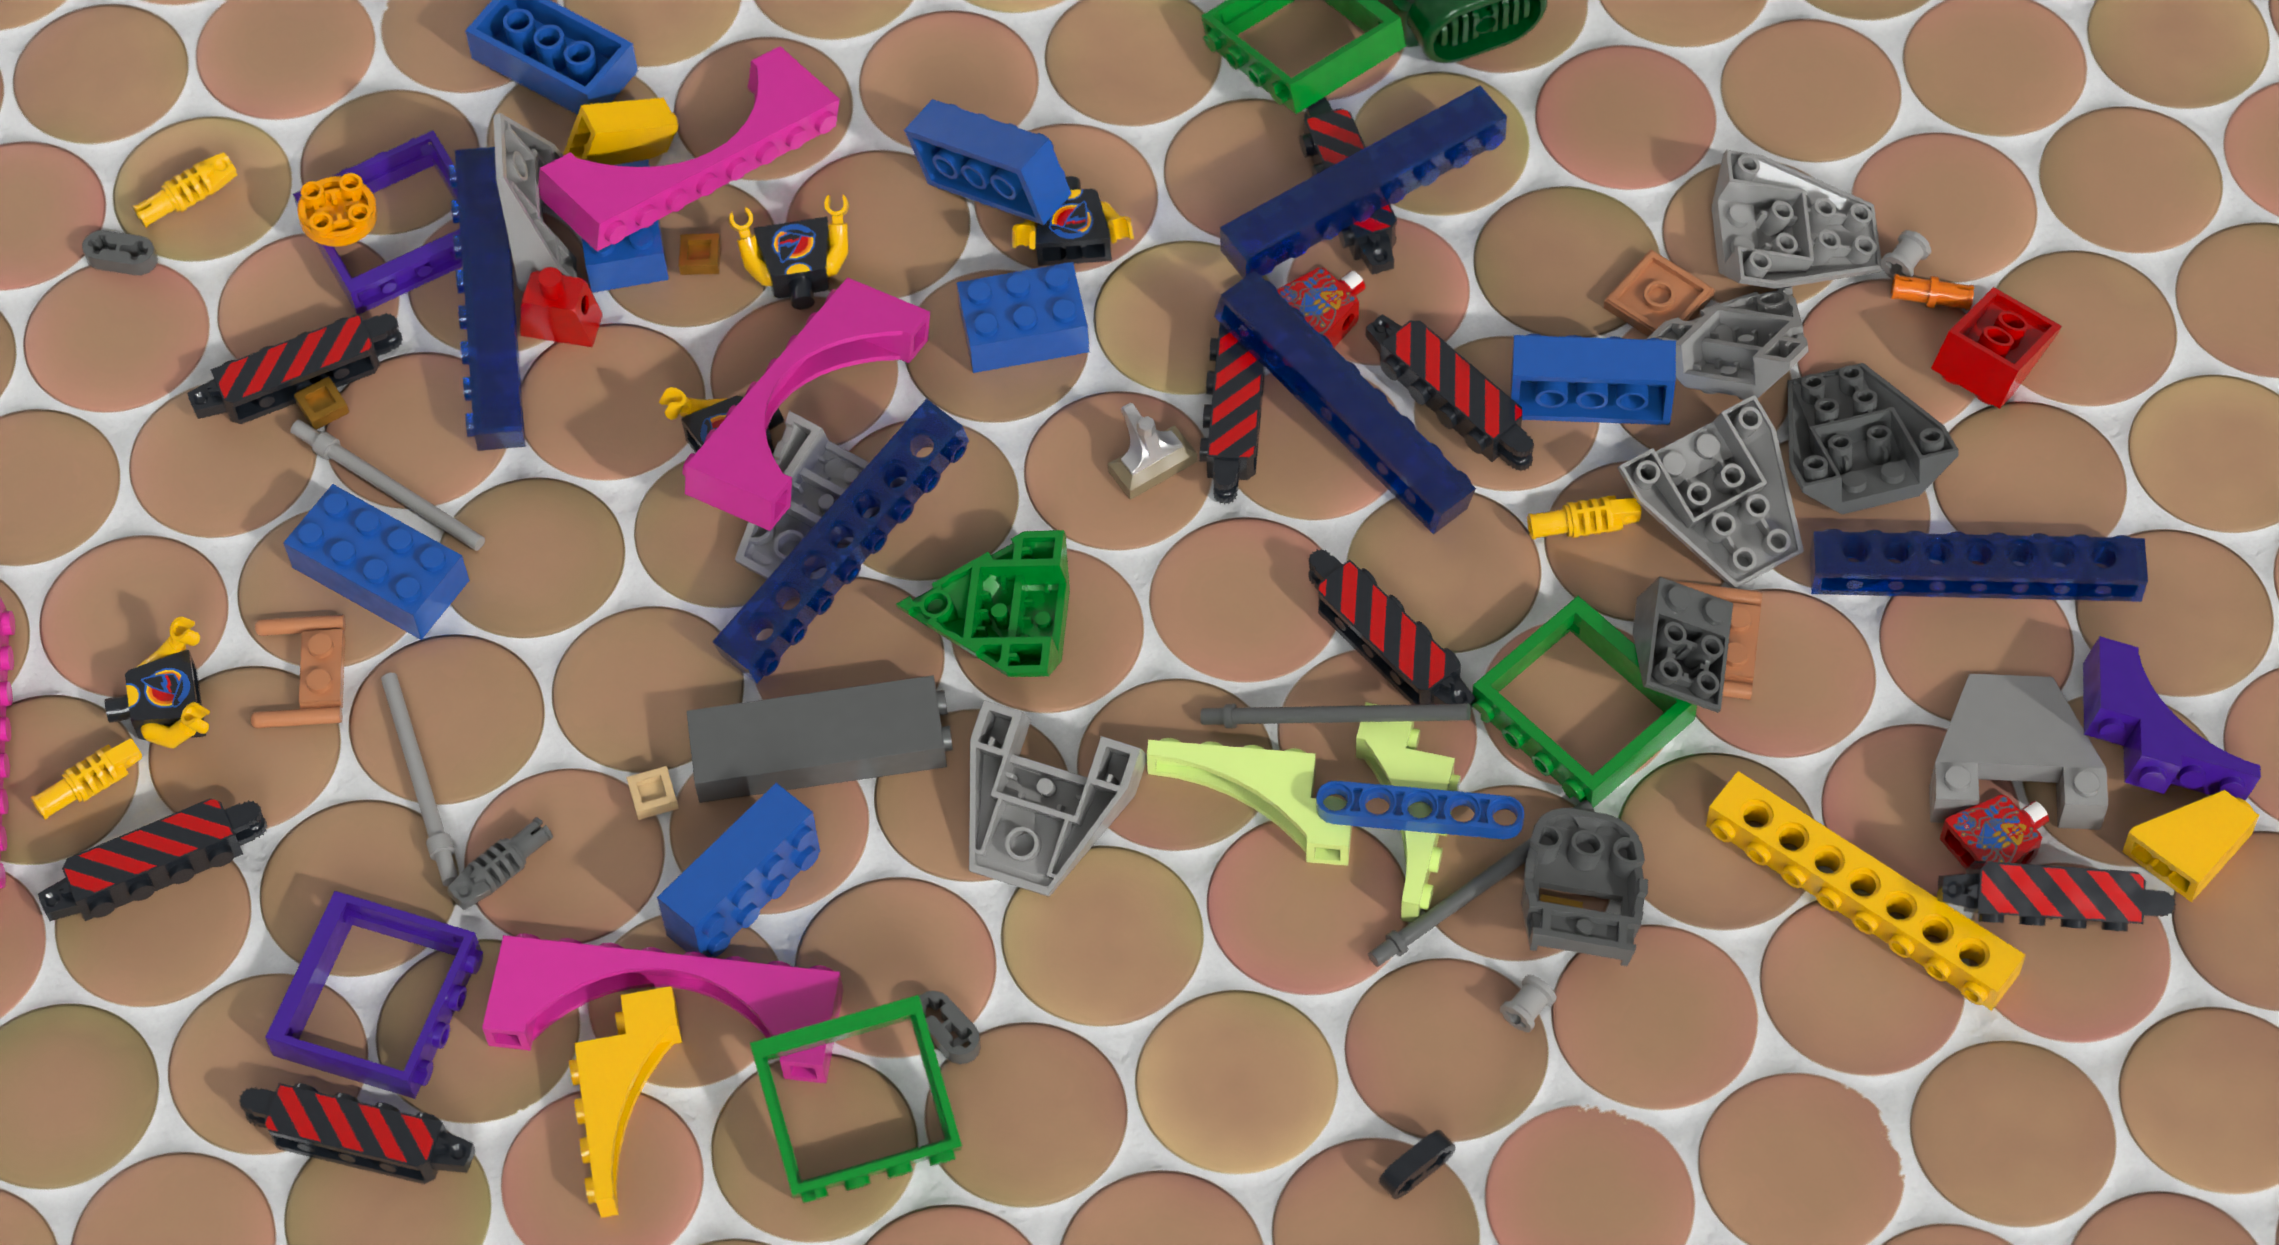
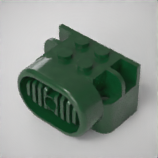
(1464, 28)

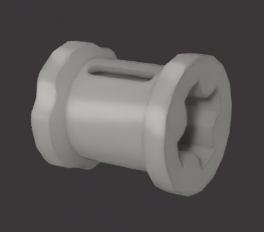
(1906, 255)
(1528, 1003)

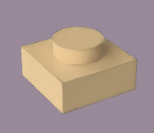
(652, 792)

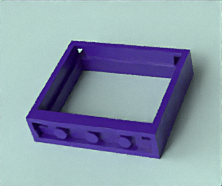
(416, 266)
(317, 964)

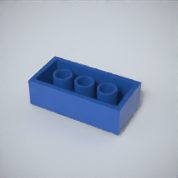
(552, 51)
(988, 161)
(1594, 379)
(376, 561)
(740, 873)

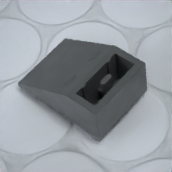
(1682, 642)

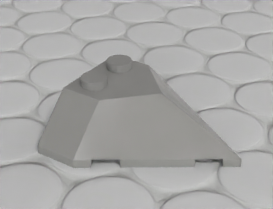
(1738, 344)

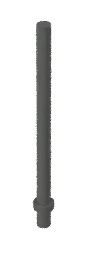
(1231, 715)
(1397, 942)

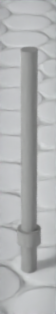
(329, 448)
(439, 842)

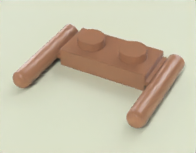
(1742, 638)
(320, 670)

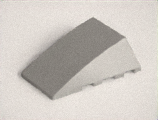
(819, 478)

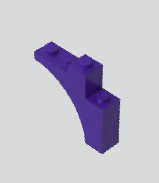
(2156, 744)

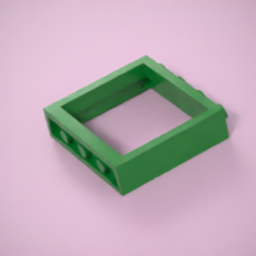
(1380, 41)
(1544, 752)
(835, 1030)

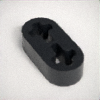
(1417, 1164)

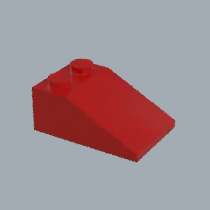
(1994, 347)

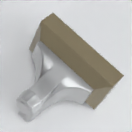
(1151, 454)

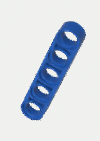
(1438, 821)

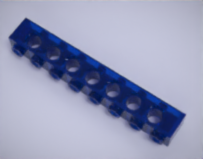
(844, 519)
(1960, 578)

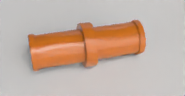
(1932, 292)

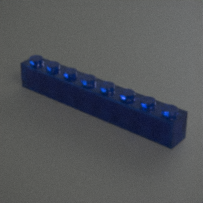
(1363, 183)
(489, 304)
(1345, 402)

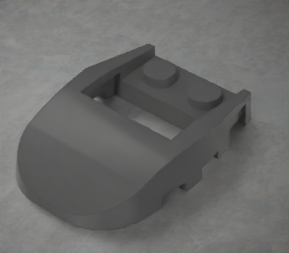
(1587, 857)

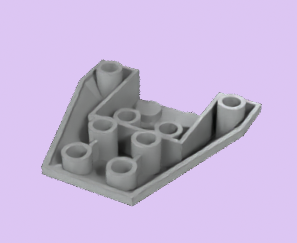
(1787, 226)
(1723, 493)

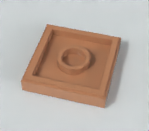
(1657, 293)

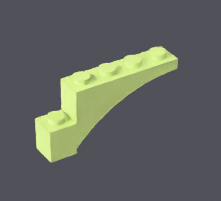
(1395, 761)
(1267, 780)

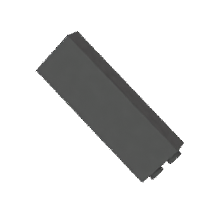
(818, 738)

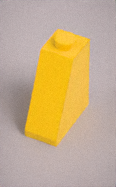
(622, 131)
(2192, 841)

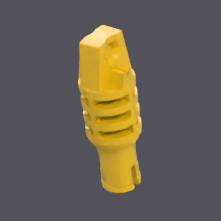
(187, 188)
(1585, 517)
(88, 777)

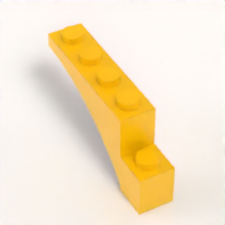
(611, 1080)

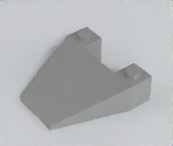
(518, 161)
(2018, 733)
(1034, 818)

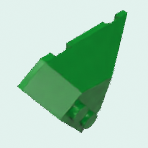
(1005, 605)

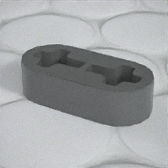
(120, 252)
(954, 1021)

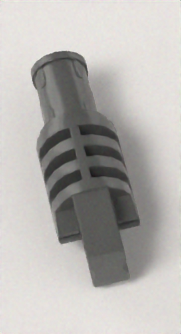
(497, 865)

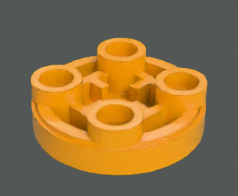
(337, 210)

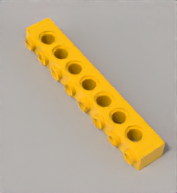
(1854, 869)

